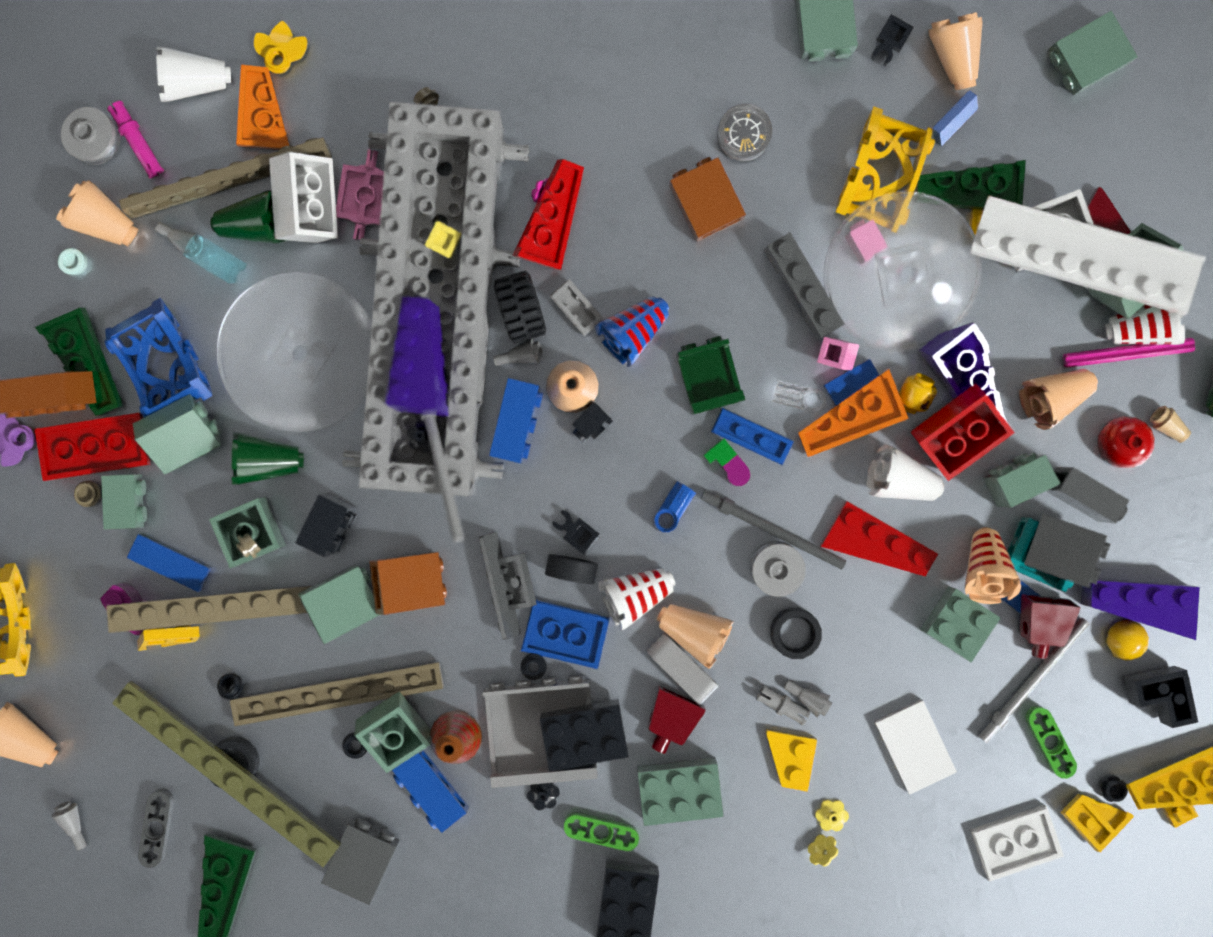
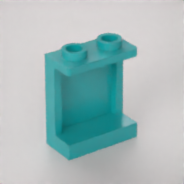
(1018, 552)

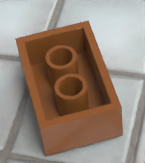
(46, 394)

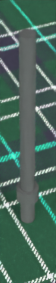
(728, 507)

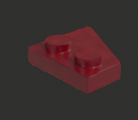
(1105, 214)

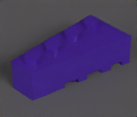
(1150, 603)

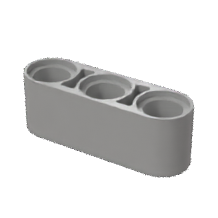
(682, 668)

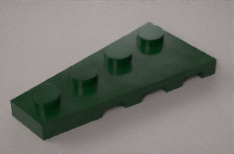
(972, 186)
(79, 350)
(225, 874)

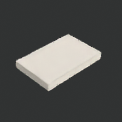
(915, 746)
(1016, 842)

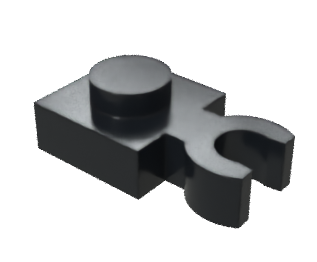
(892, 37)
(578, 534)

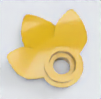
(280, 44)

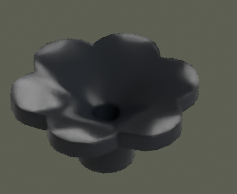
(415, 441)
(550, 792)

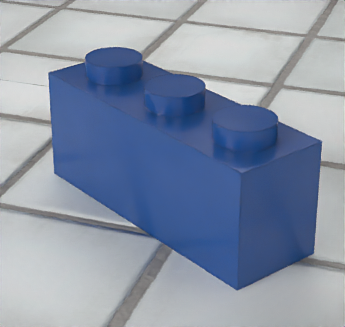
(516, 421)
(430, 791)

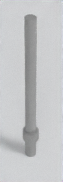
(443, 477)
(1000, 719)

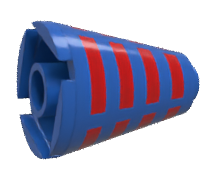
(633, 329)

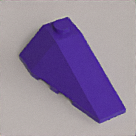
(961, 360)

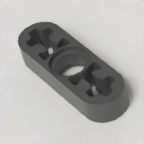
(152, 808)

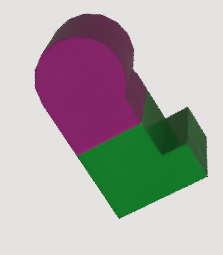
(736, 470)

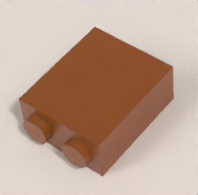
(706, 198)
(407, 583)

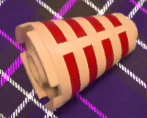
(990, 569)

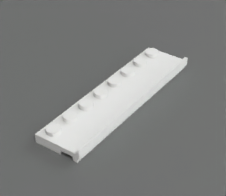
(1087, 255)

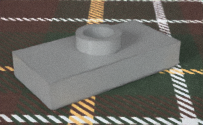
(576, 307)

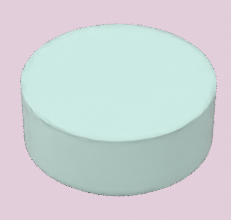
(72, 261)

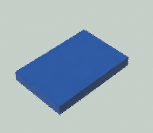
(565, 634)

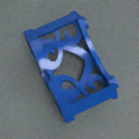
(164, 324)

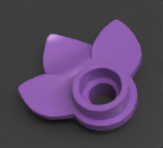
(10, 445)

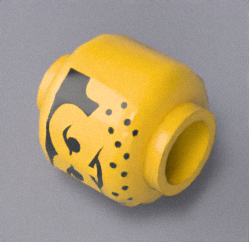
(917, 393)

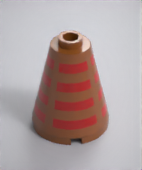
(455, 737)

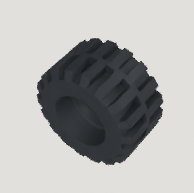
(519, 307)

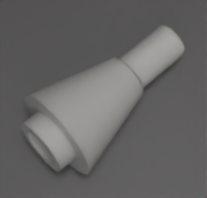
(179, 238)
(524, 353)
(813, 700)
(68, 819)

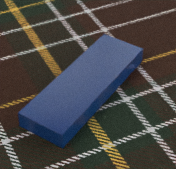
(752, 436)
(169, 562)

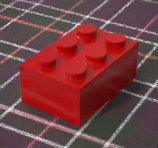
(962, 432)

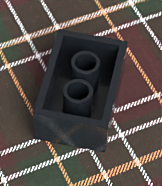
(583, 735)
(627, 900)

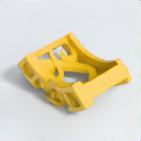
(879, 130)
(16, 651)

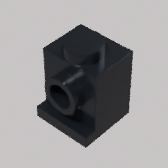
(590, 423)

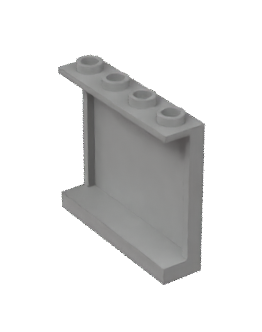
(516, 731)

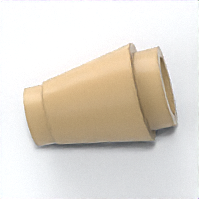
(1169, 423)

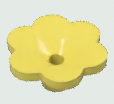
(827, 811)
(822, 850)

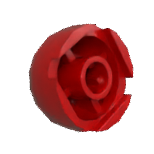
(1126, 442)

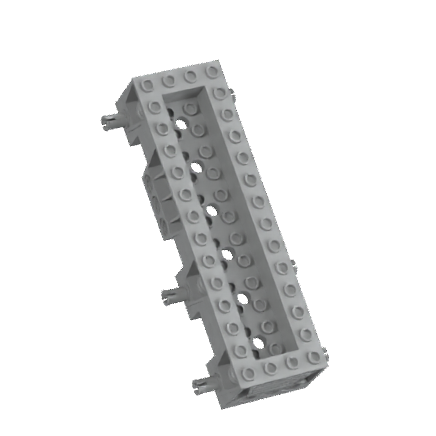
(412, 198)

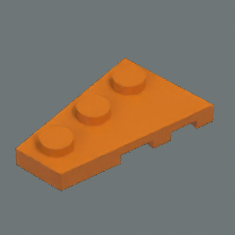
(258, 111)

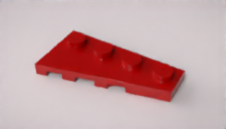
(550, 222)
(871, 539)

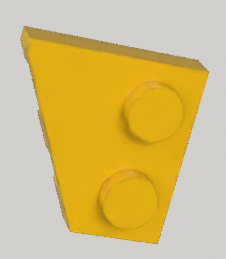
(792, 757)

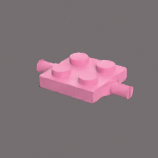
(361, 194)

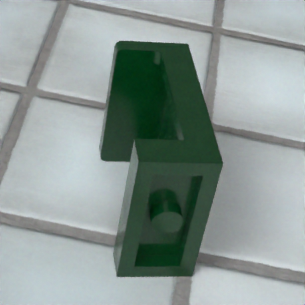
(709, 375)

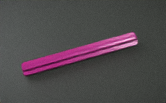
(1125, 353)

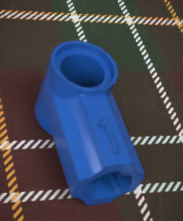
(674, 505)

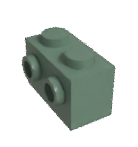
(123, 501)

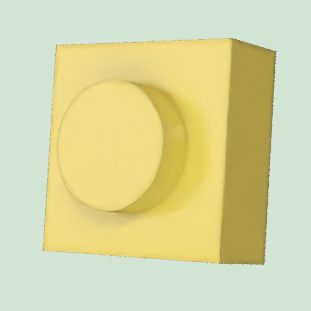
(443, 240)

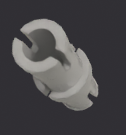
(783, 705)

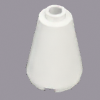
(189, 74)
(902, 477)

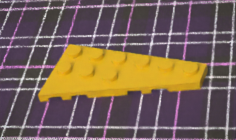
(1177, 785)

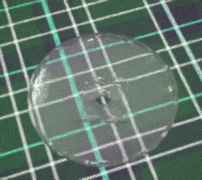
(867, 262)
(260, 343)

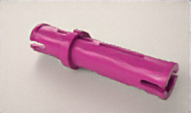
(130, 130)

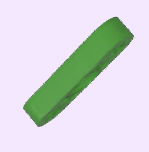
(1053, 761)
(617, 844)

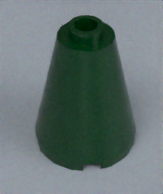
(247, 220)
(262, 459)

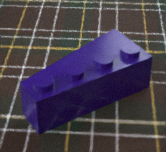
(417, 360)

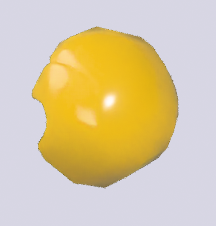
(1127, 640)

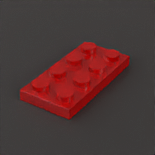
(89, 447)

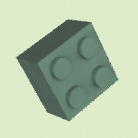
(1021, 480)
(250, 518)
(960, 623)
(392, 732)

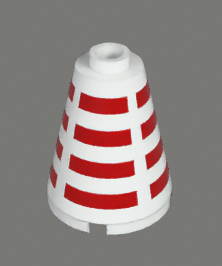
(1146, 326)
(635, 594)

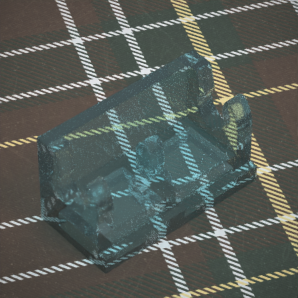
(214, 259)

